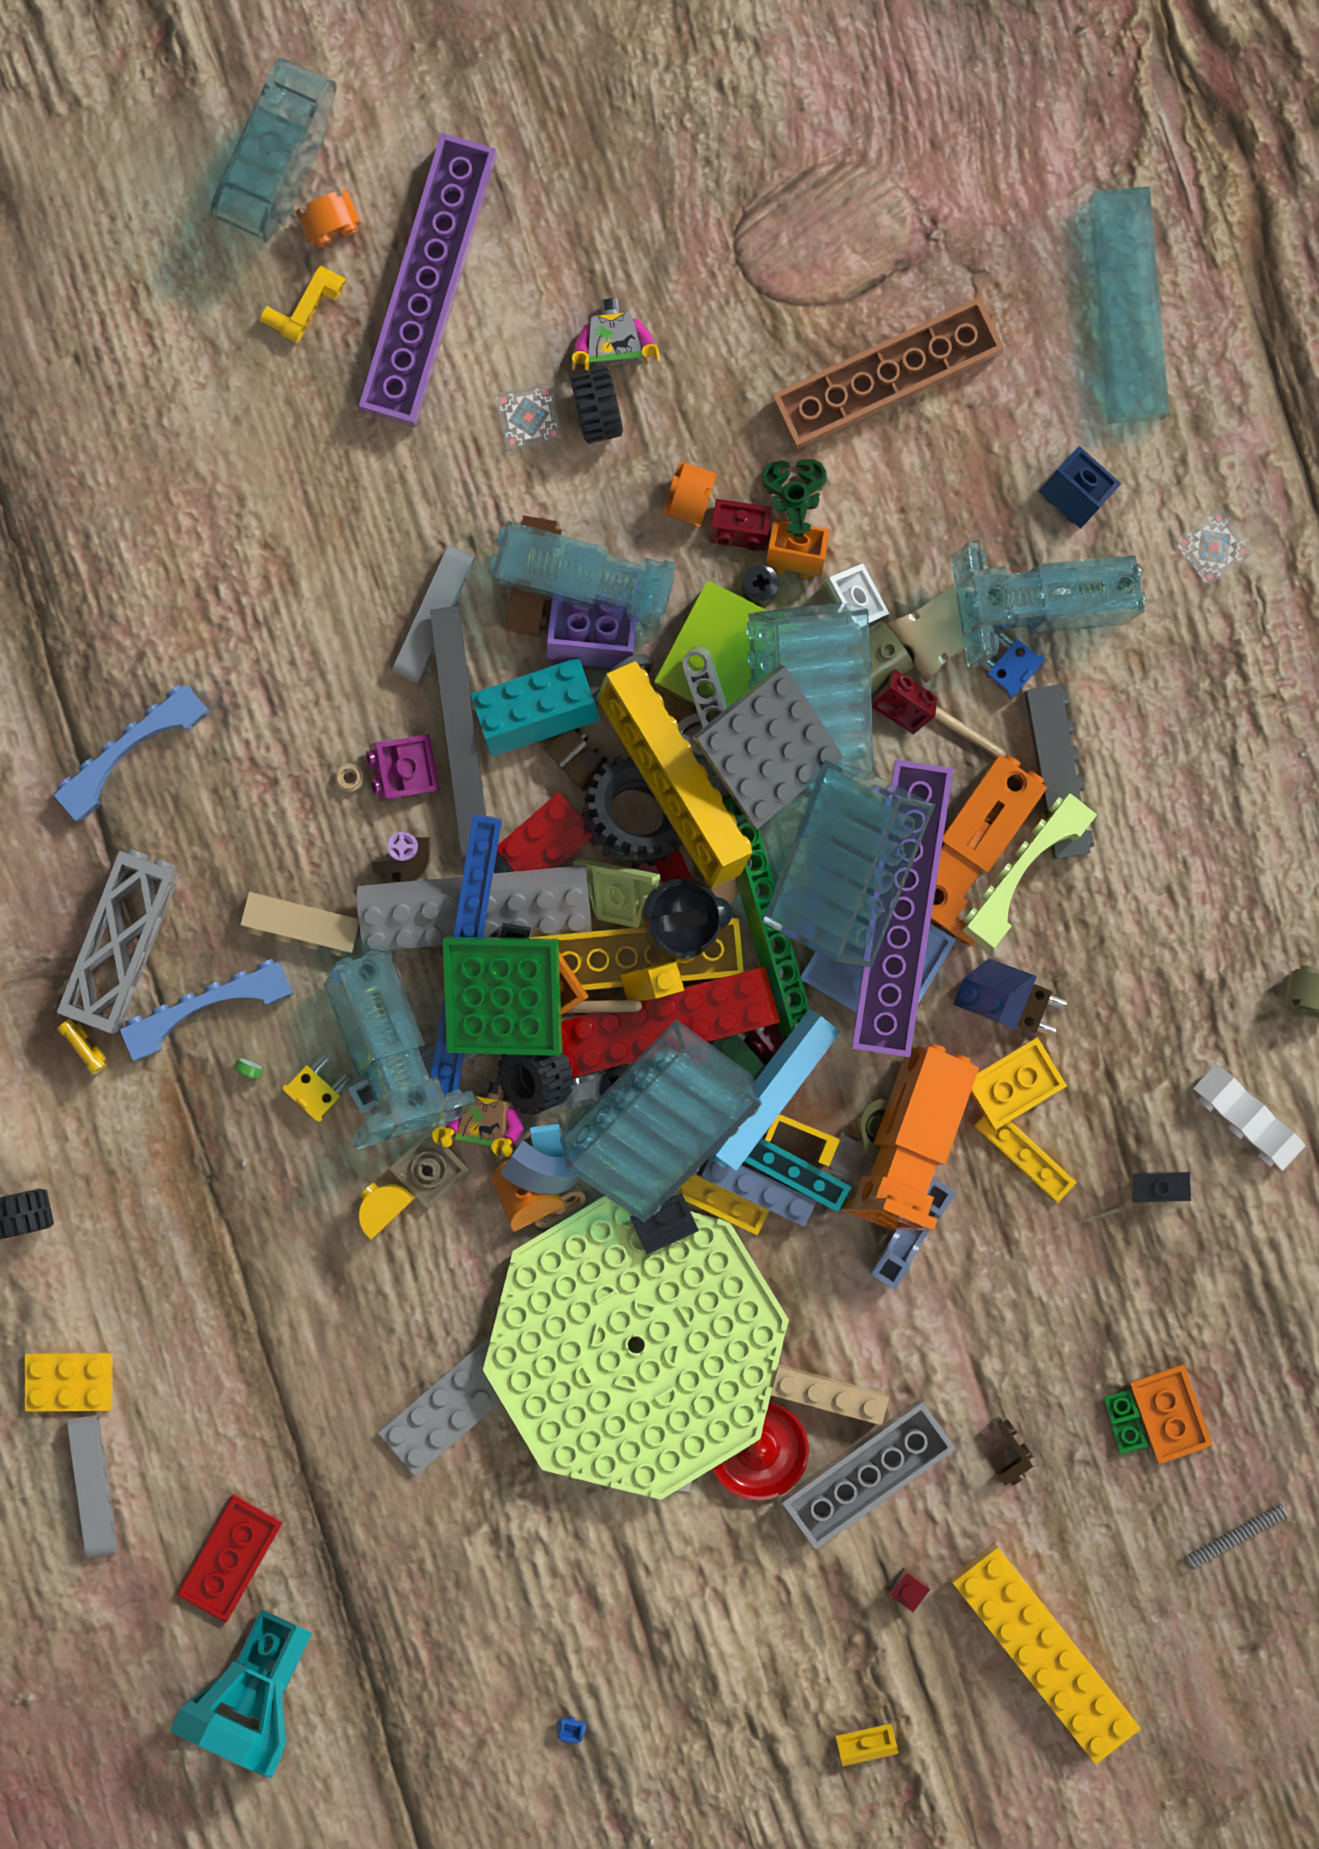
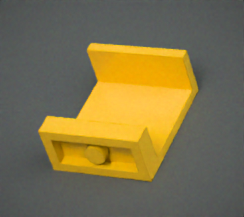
(827, 1148)

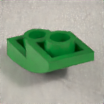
(1125, 1422)

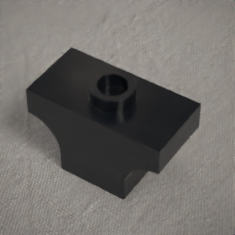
(1160, 1186)

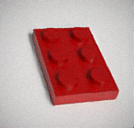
(545, 837)

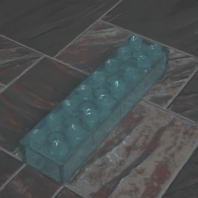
(1129, 305)

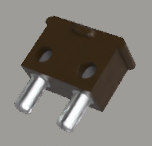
(1035, 1009)

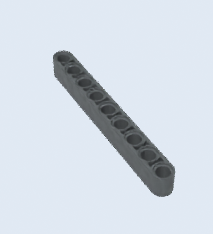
(458, 719)

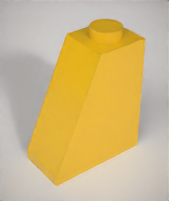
(652, 981)

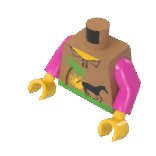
(485, 1123)

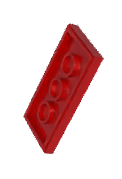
(230, 1558)

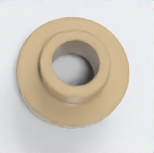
(342, 771)

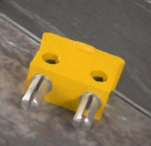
(310, 1095)

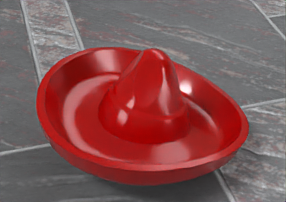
(771, 1463)

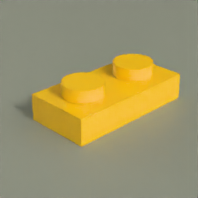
(867, 1744)

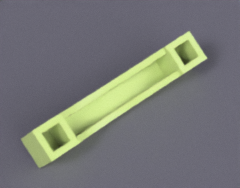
(989, 922)

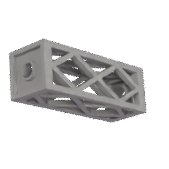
(148, 926)

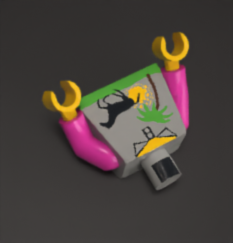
(613, 339)

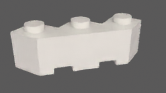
(1248, 1118)

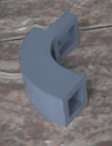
(538, 1171)

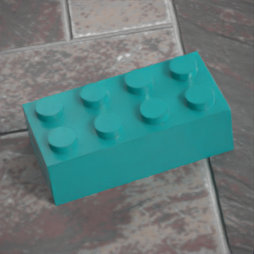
(535, 707)

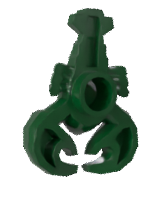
(795, 494)

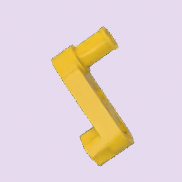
(323, 284)

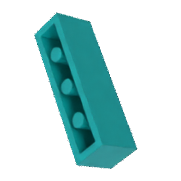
(798, 1174)

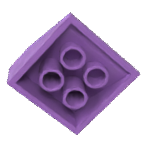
(595, 636)

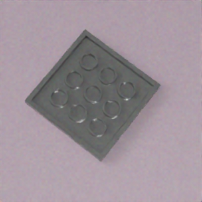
(767, 746)

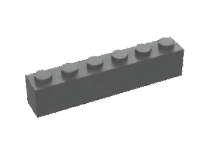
(1056, 758)

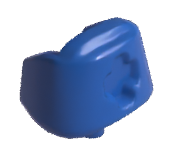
(570, 1730)

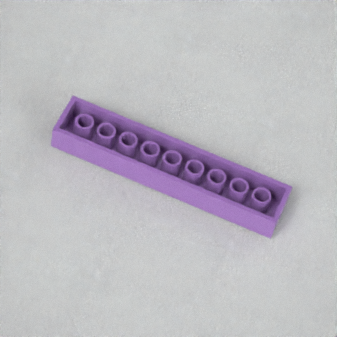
(428, 280)
(893, 984)

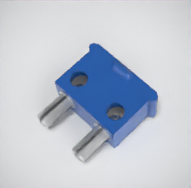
(1017, 669)

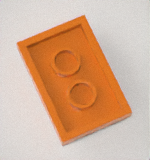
(1170, 1413)

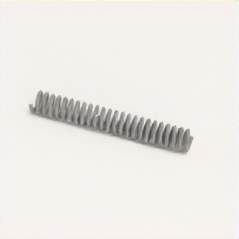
(1234, 1535)

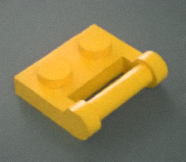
(77, 1037)

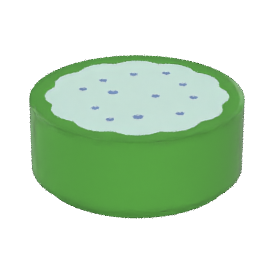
(248, 1068)

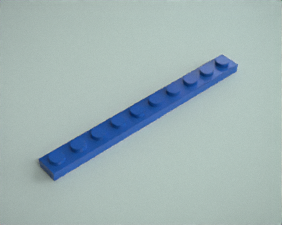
(469, 923)

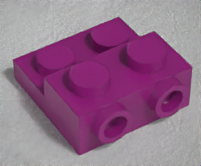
(402, 767)

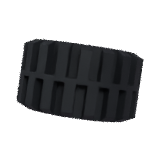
(596, 404)
(535, 1081)
(25, 1213)

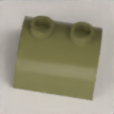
(885, 655)

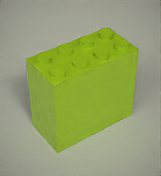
(720, 626)

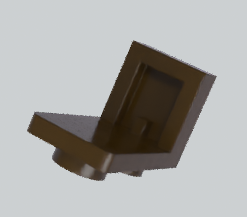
(1014, 1472)

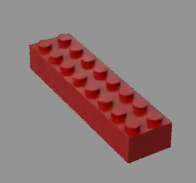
(707, 1009)

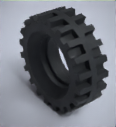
(597, 809)

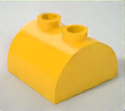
(381, 1206)

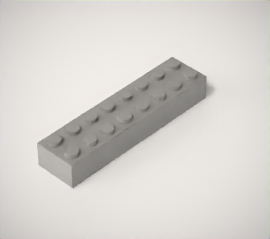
(426, 910)

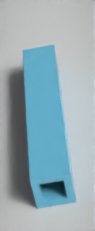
(779, 1083)

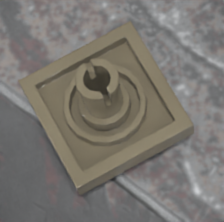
(429, 1169)

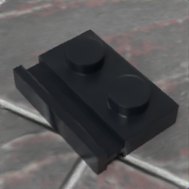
(666, 1226)

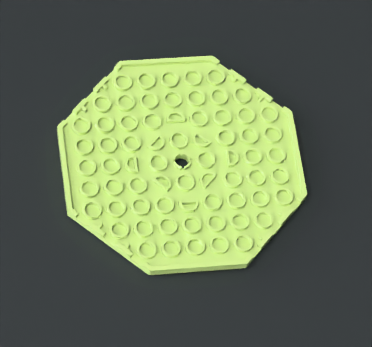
(623, 1415)

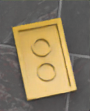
(1016, 1084)
(69, 1381)

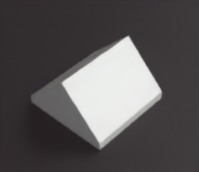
(857, 589)

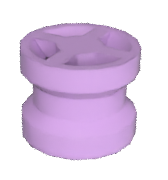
(397, 846)

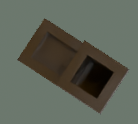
(410, 869)

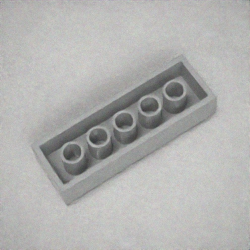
(867, 1474)

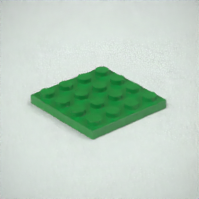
(502, 995)

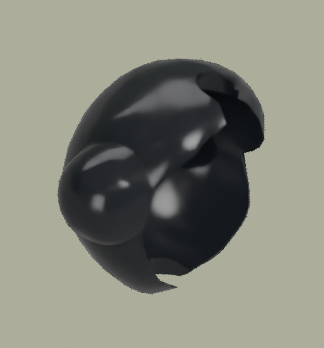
(683, 918)

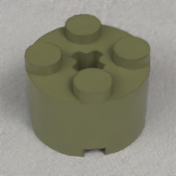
(1303, 991)

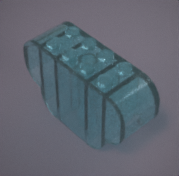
(275, 150)

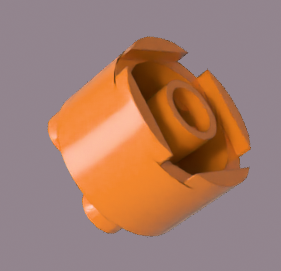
(328, 218)
(689, 493)

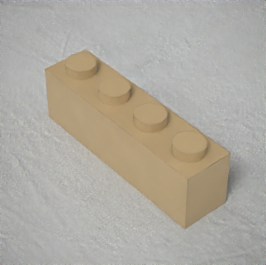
(300, 922)
(830, 1394)

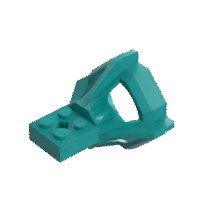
(252, 1689)

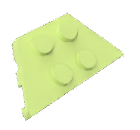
(618, 891)

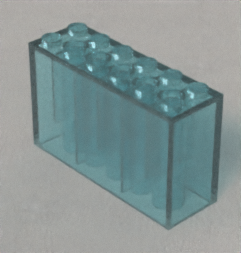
(830, 662)
(848, 863)
(660, 1121)

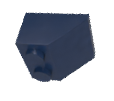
(1079, 487)
(996, 992)

